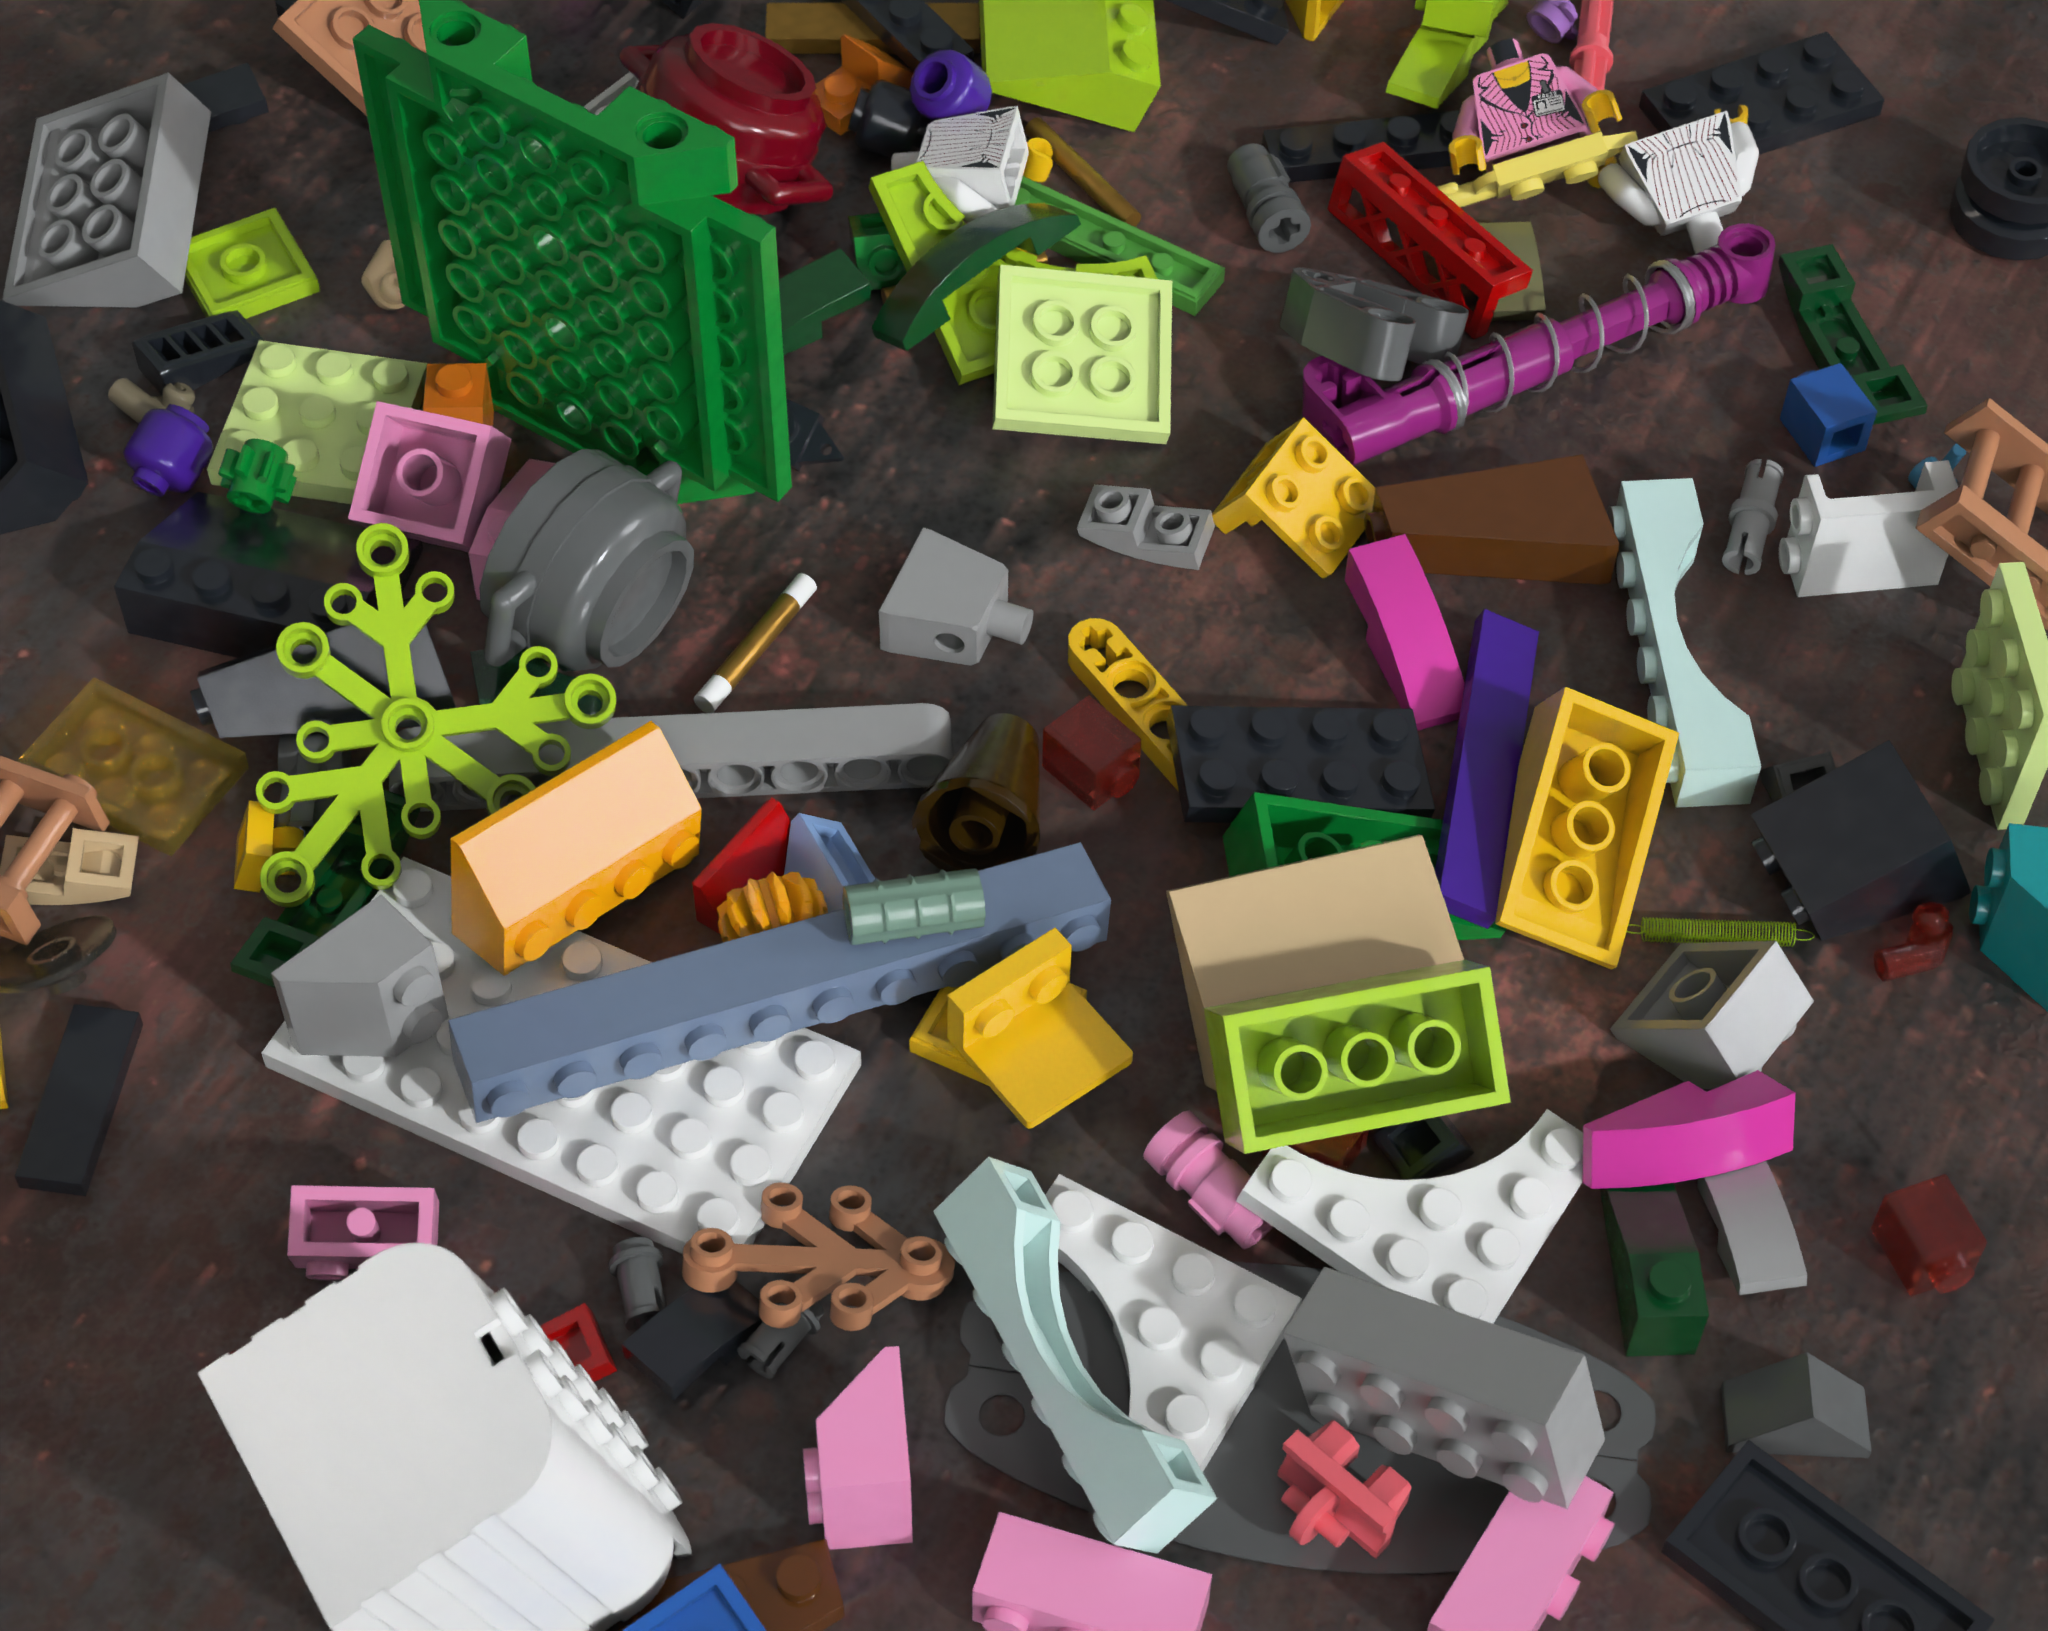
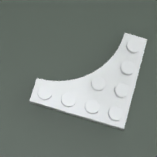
(1438, 1238)
(1183, 1317)

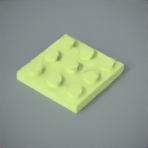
(1083, 354)
(316, 410)
(2006, 695)

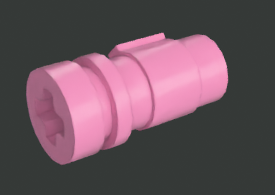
(1198, 1165)

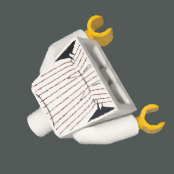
(980, 159)
(1685, 176)

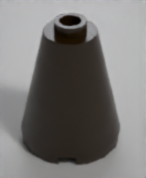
(984, 800)

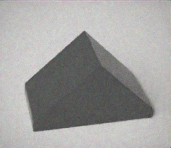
(1796, 1410)

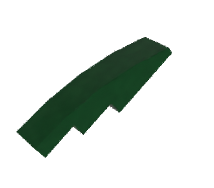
(817, 294)

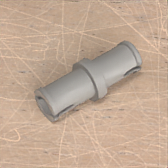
(1753, 517)

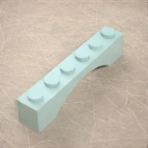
(1658, 541)
(1008, 1243)

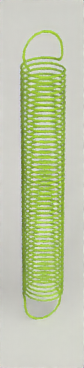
(1714, 936)

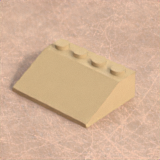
(1309, 927)

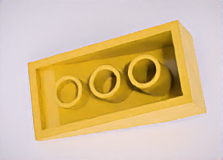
(1582, 824)

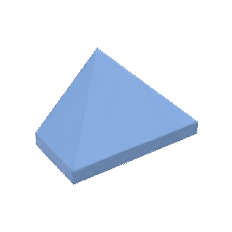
(825, 853)

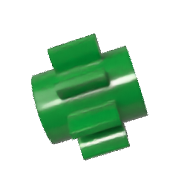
(257, 476)

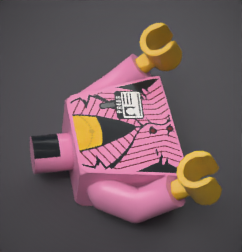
(1524, 109)

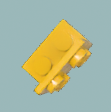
(1303, 495)
(1034, 1031)

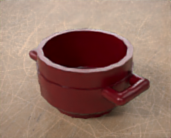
(750, 93)

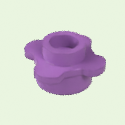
(1553, 20)

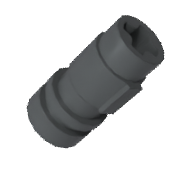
(1271, 205)

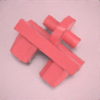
(1332, 1499)

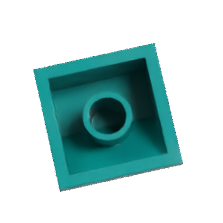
(2015, 908)

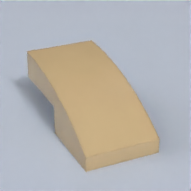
(85, 871)

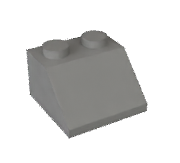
(363, 987)
(1715, 1011)

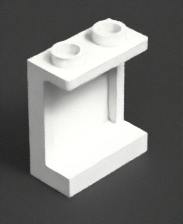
(1863, 539)

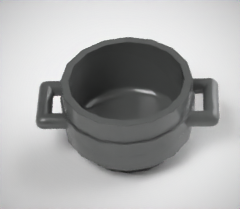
(587, 564)

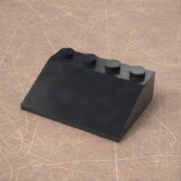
(242, 577)

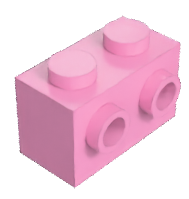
(347, 1225)

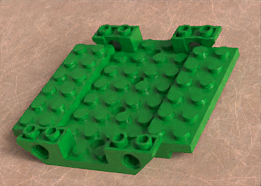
(581, 256)

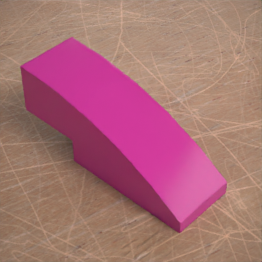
(1406, 630)
(1690, 1133)

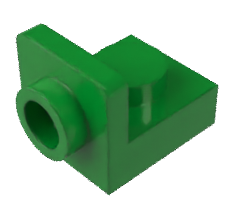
(875, 251)

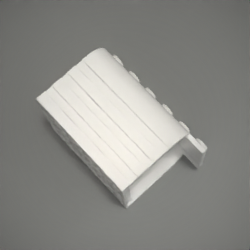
(445, 1459)

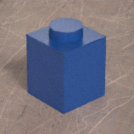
(1827, 414)

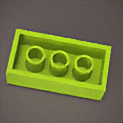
(1357, 1055)

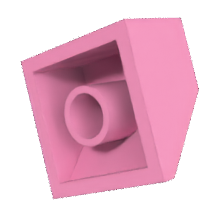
(861, 1465)

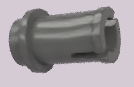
(637, 1269)
(773, 1345)

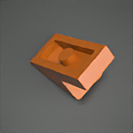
(860, 68)

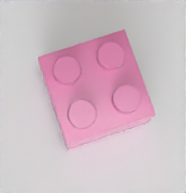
(428, 475)

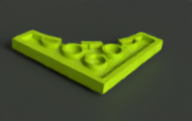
(921, 217)

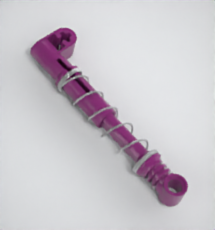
(1438, 396)

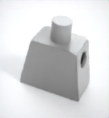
(949, 604)

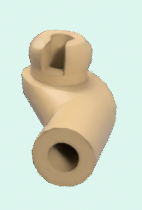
(381, 279)

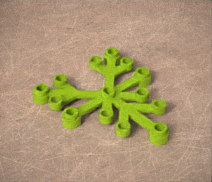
(361, 786)

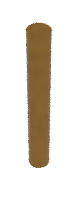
(1084, 174)

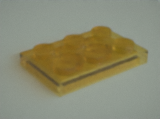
(147, 766)

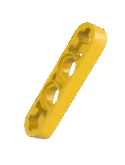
(1124, 664)

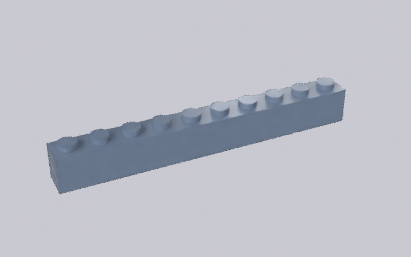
(755, 990)

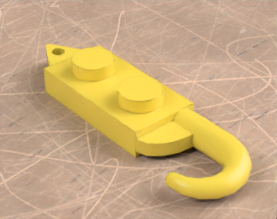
(1526, 174)

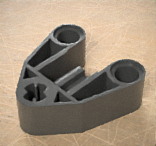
(1369, 322)

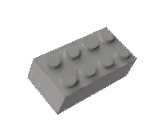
(1446, 1387)

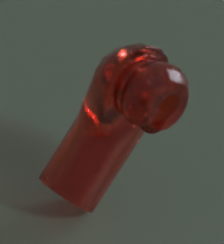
(1924, 946)

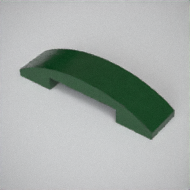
(916, 302)
(1836, 333)
(336, 896)

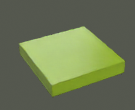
(248, 267)

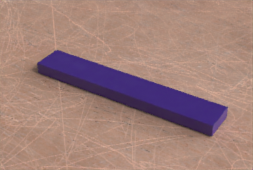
(1485, 767)

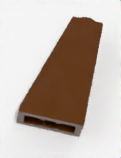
(1503, 522)

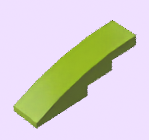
(1436, 63)

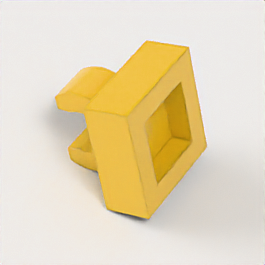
(258, 842)

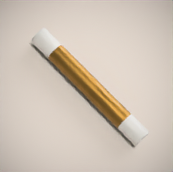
(755, 643)

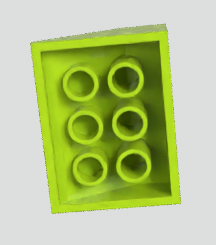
(1073, 56)

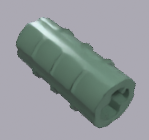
(913, 906)

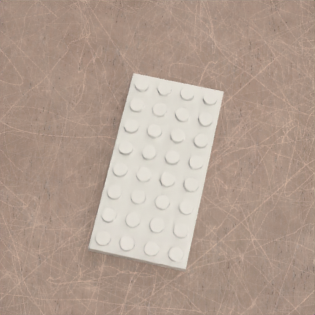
(642, 1153)

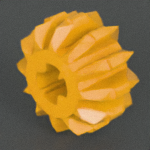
(769, 905)

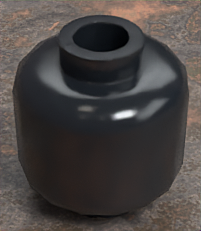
(887, 120)

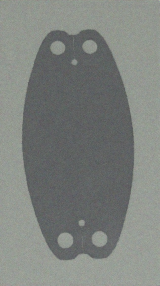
(1248, 1518)

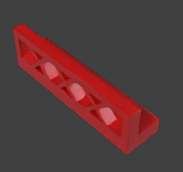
(1429, 223)

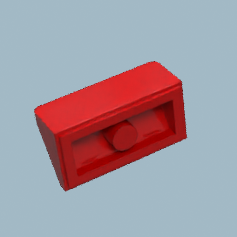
(750, 854)

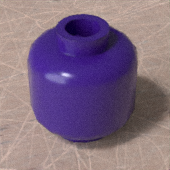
(949, 86)
(168, 450)

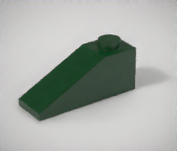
(1654, 1271)

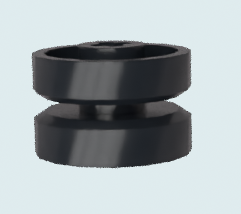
(2004, 190)

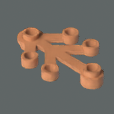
(903, 1265)

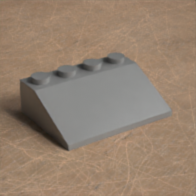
(110, 199)

